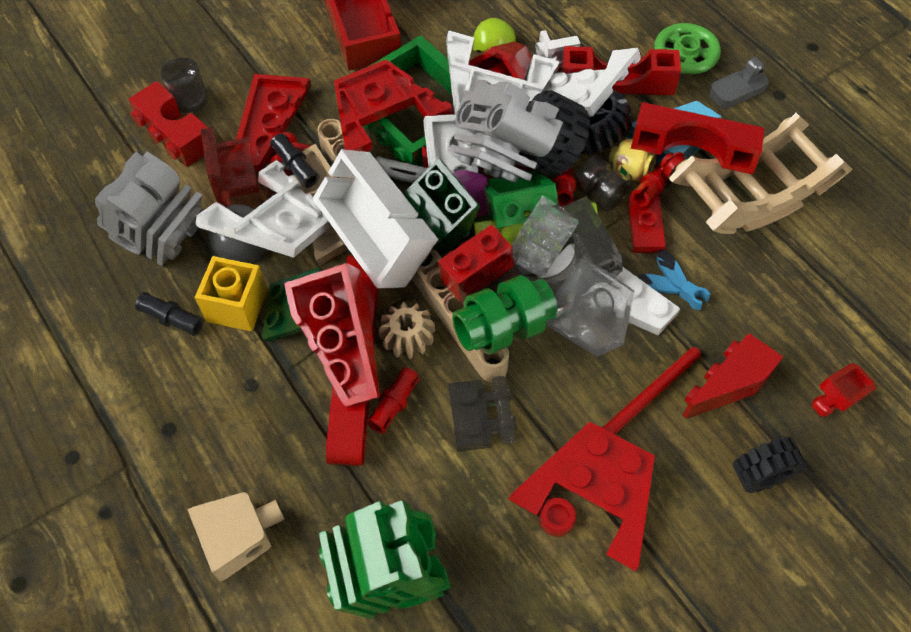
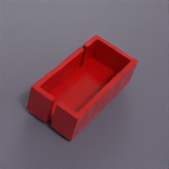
(363, 30)

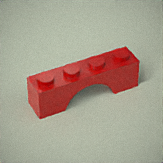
(653, 75)
(731, 142)

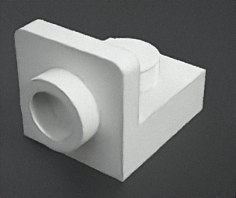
(554, 48)

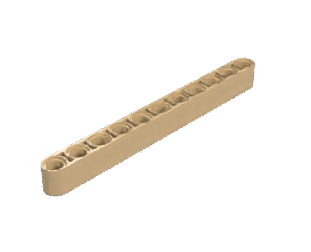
(427, 276)

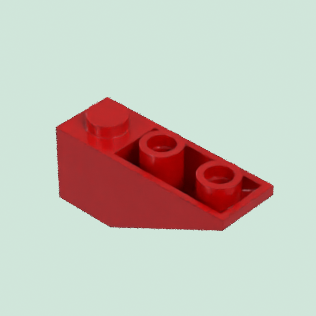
(738, 377)

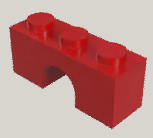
(158, 112)

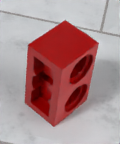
(476, 263)

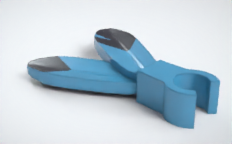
(674, 281)

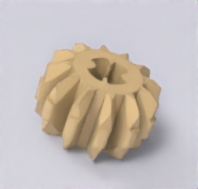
(394, 328)

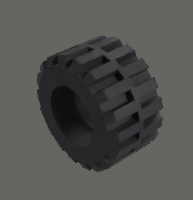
(570, 138)

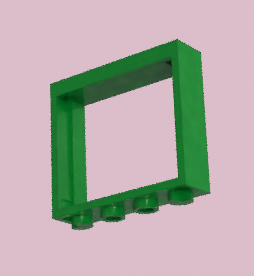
(433, 62)

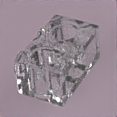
(543, 236)

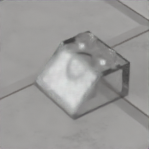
(593, 309)

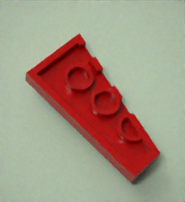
(269, 111)

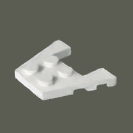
(465, 76)
(593, 87)
(280, 224)

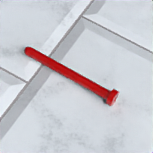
(652, 390)

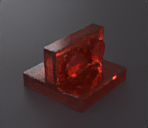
(229, 167)

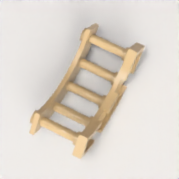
(768, 207)

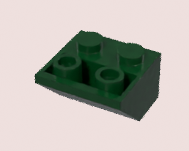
(443, 205)

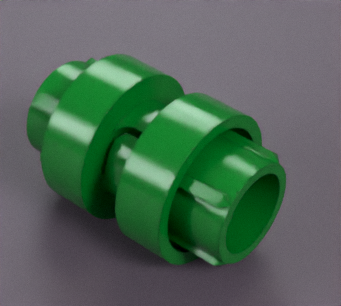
(492, 318)

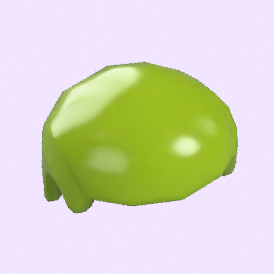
(492, 33)

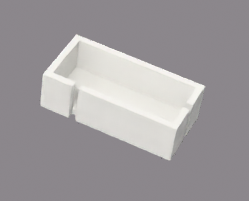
(374, 219)

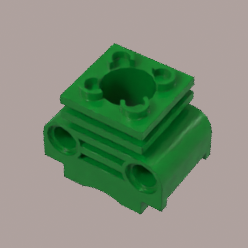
(382, 560)

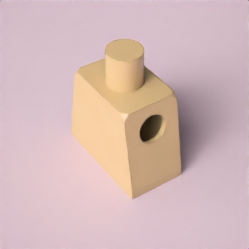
(233, 531)

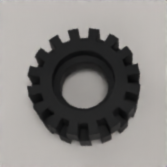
(769, 464)

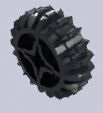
(608, 124)

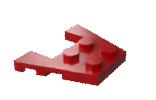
(376, 94)
(606, 474)

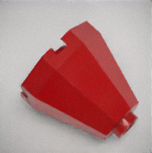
(507, 59)

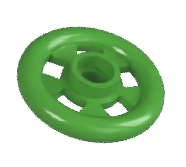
(690, 46)

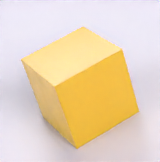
(231, 293)

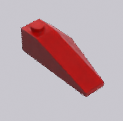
(337, 323)

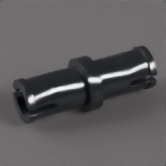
(294, 160)
(169, 313)

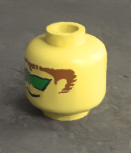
(631, 162)

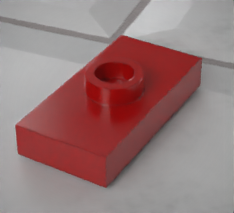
(646, 226)

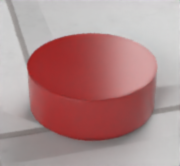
(557, 517)

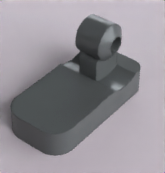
(740, 85)

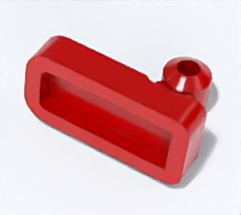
(843, 390)

